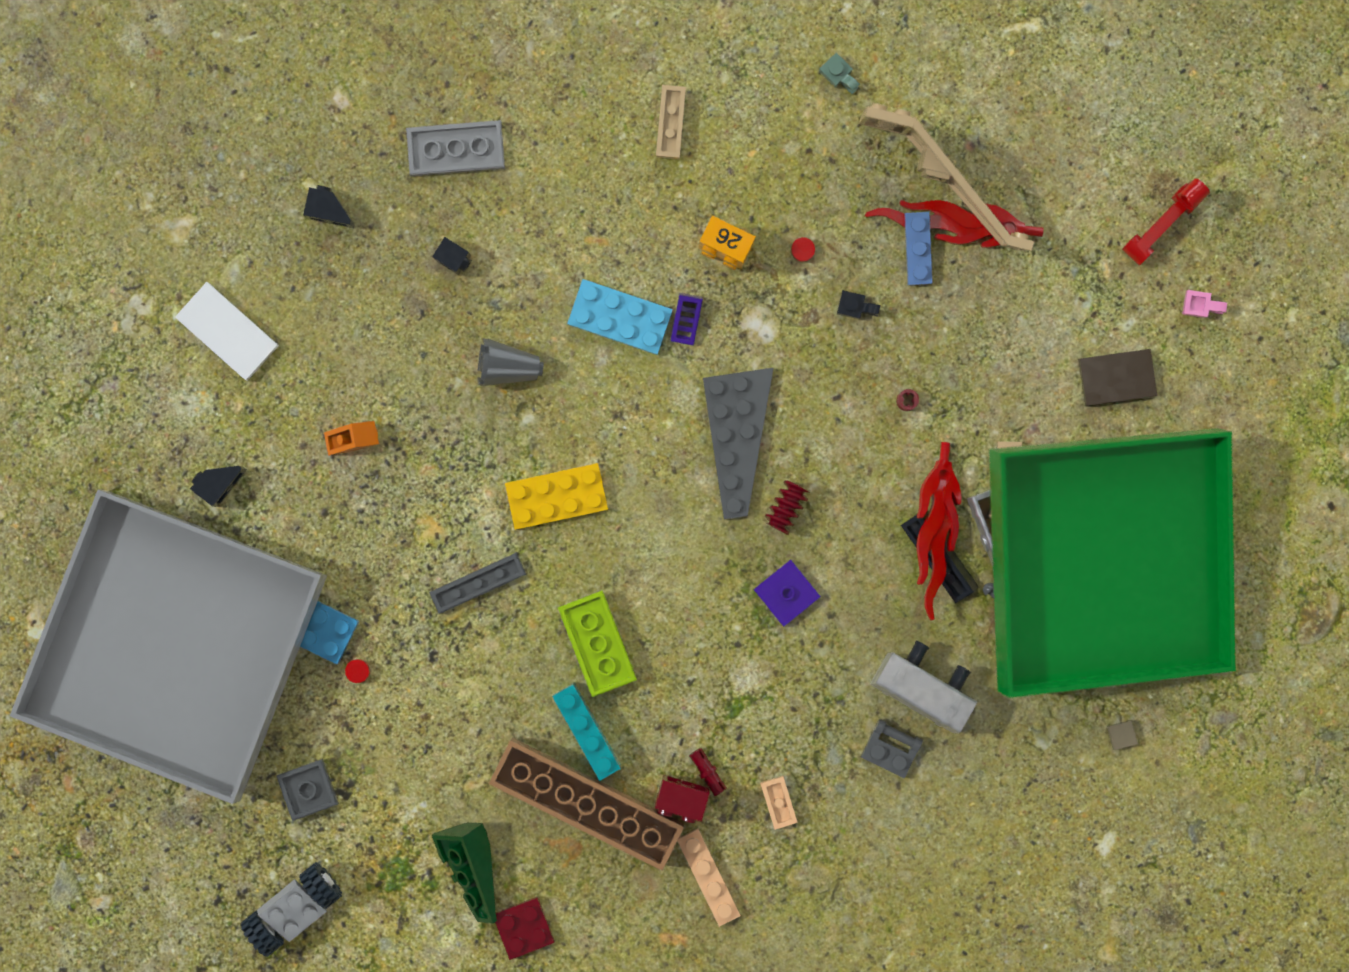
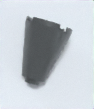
(506, 364)

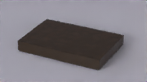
(1117, 377)

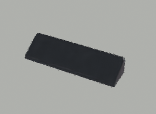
(957, 580)

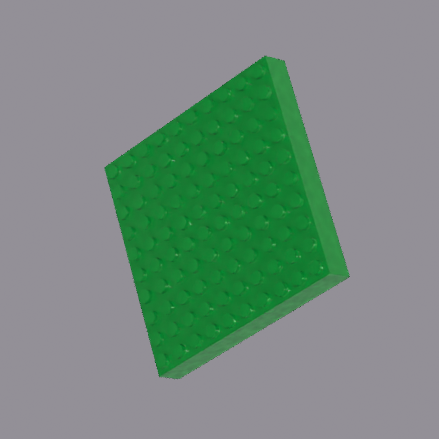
(1112, 561)

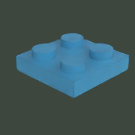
(328, 633)

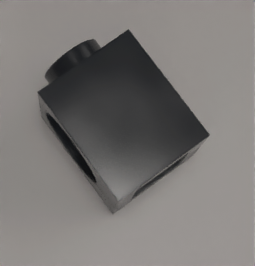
(452, 256)

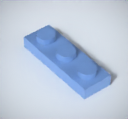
(918, 248)

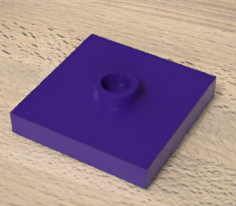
(787, 593)

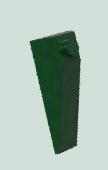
(469, 857)

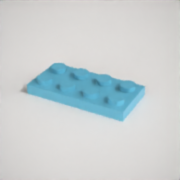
(620, 317)

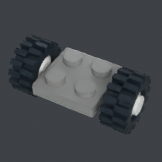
(291, 910)

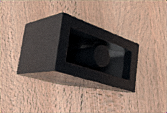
(325, 207)
(215, 484)

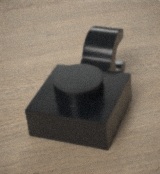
(853, 305)

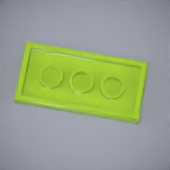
(597, 643)

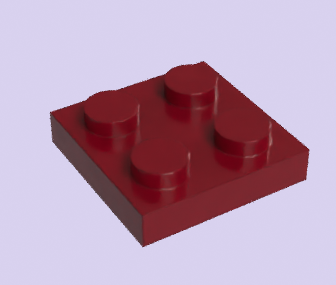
(524, 928)

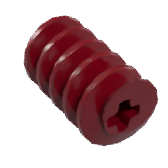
(786, 507)

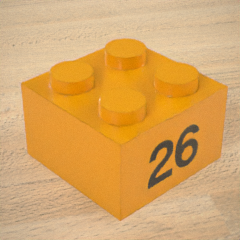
(726, 243)

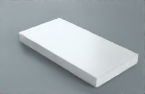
(226, 331)

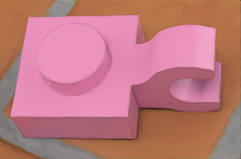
(1200, 304)

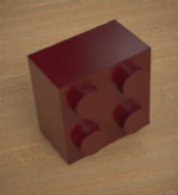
(682, 799)

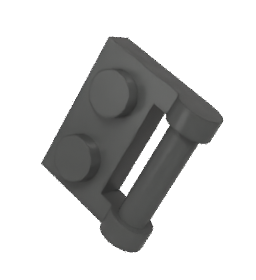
(888, 756)

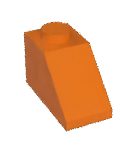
(351, 437)

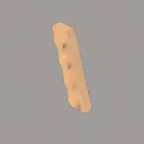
(708, 877)

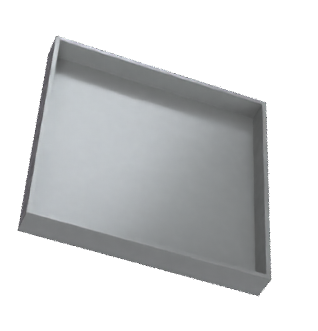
(168, 646)

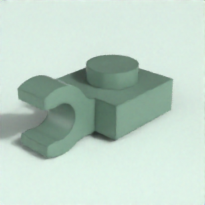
(838, 72)

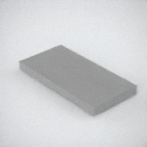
(455, 148)

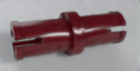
(707, 771)

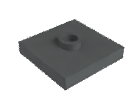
(307, 789)

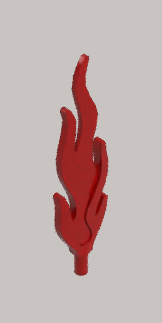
(959, 221)
(942, 488)

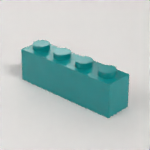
(587, 731)

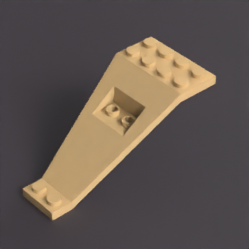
(938, 167)

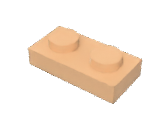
(778, 802)

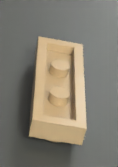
(670, 122)

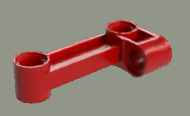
(1186, 200)

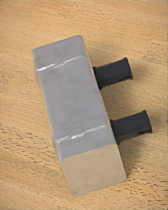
(924, 692)

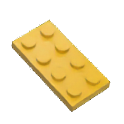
(556, 496)

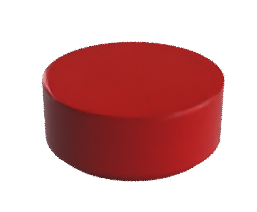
(802, 249)
(357, 671)

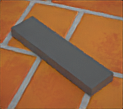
(477, 583)

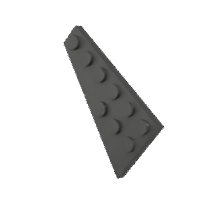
(736, 423)

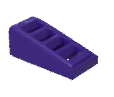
(691, 299)

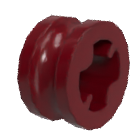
(915, 400)

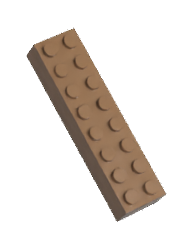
(587, 803)

